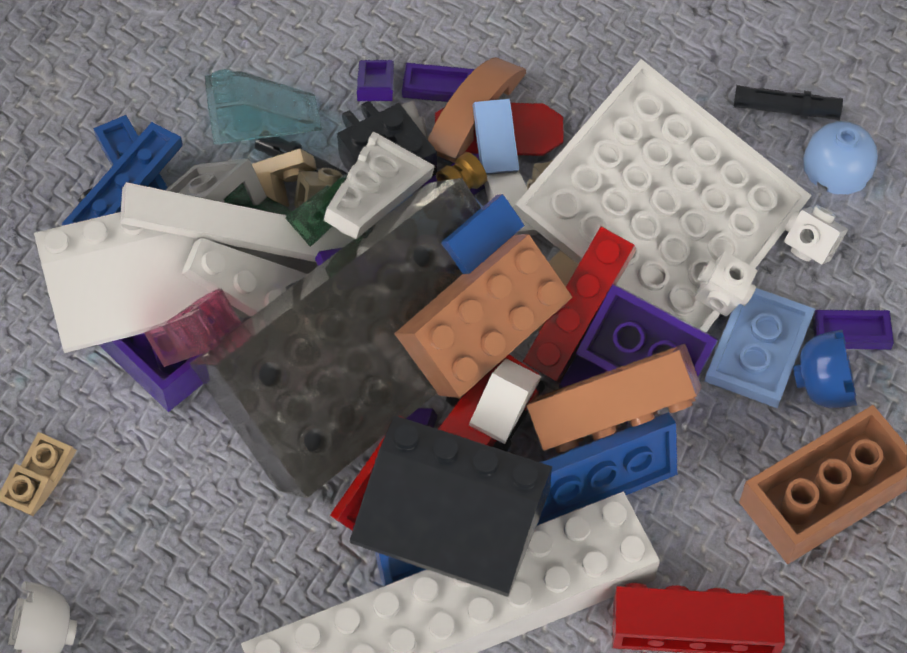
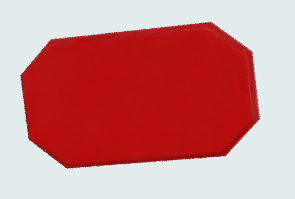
(536, 129)

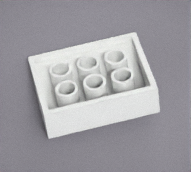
(113, 279)

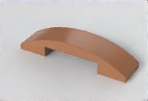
(456, 123)

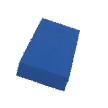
(483, 234)

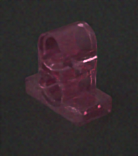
(194, 329)

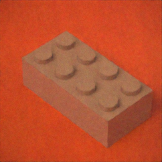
(483, 316)
(614, 397)
(828, 484)

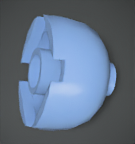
(841, 157)

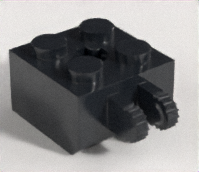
(391, 124)

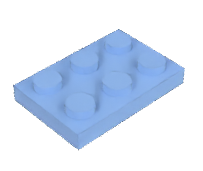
(760, 347)

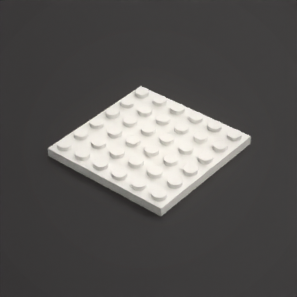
(667, 183)

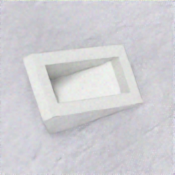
(504, 400)

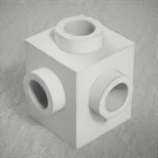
(826, 238)
(726, 283)

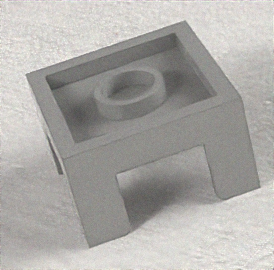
(218, 180)

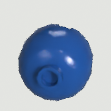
(826, 371)

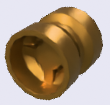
(465, 167)

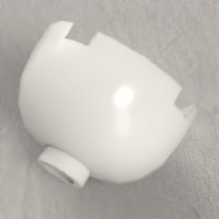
(41, 621)

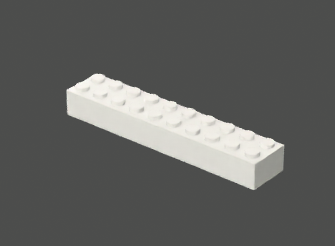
(564, 570)

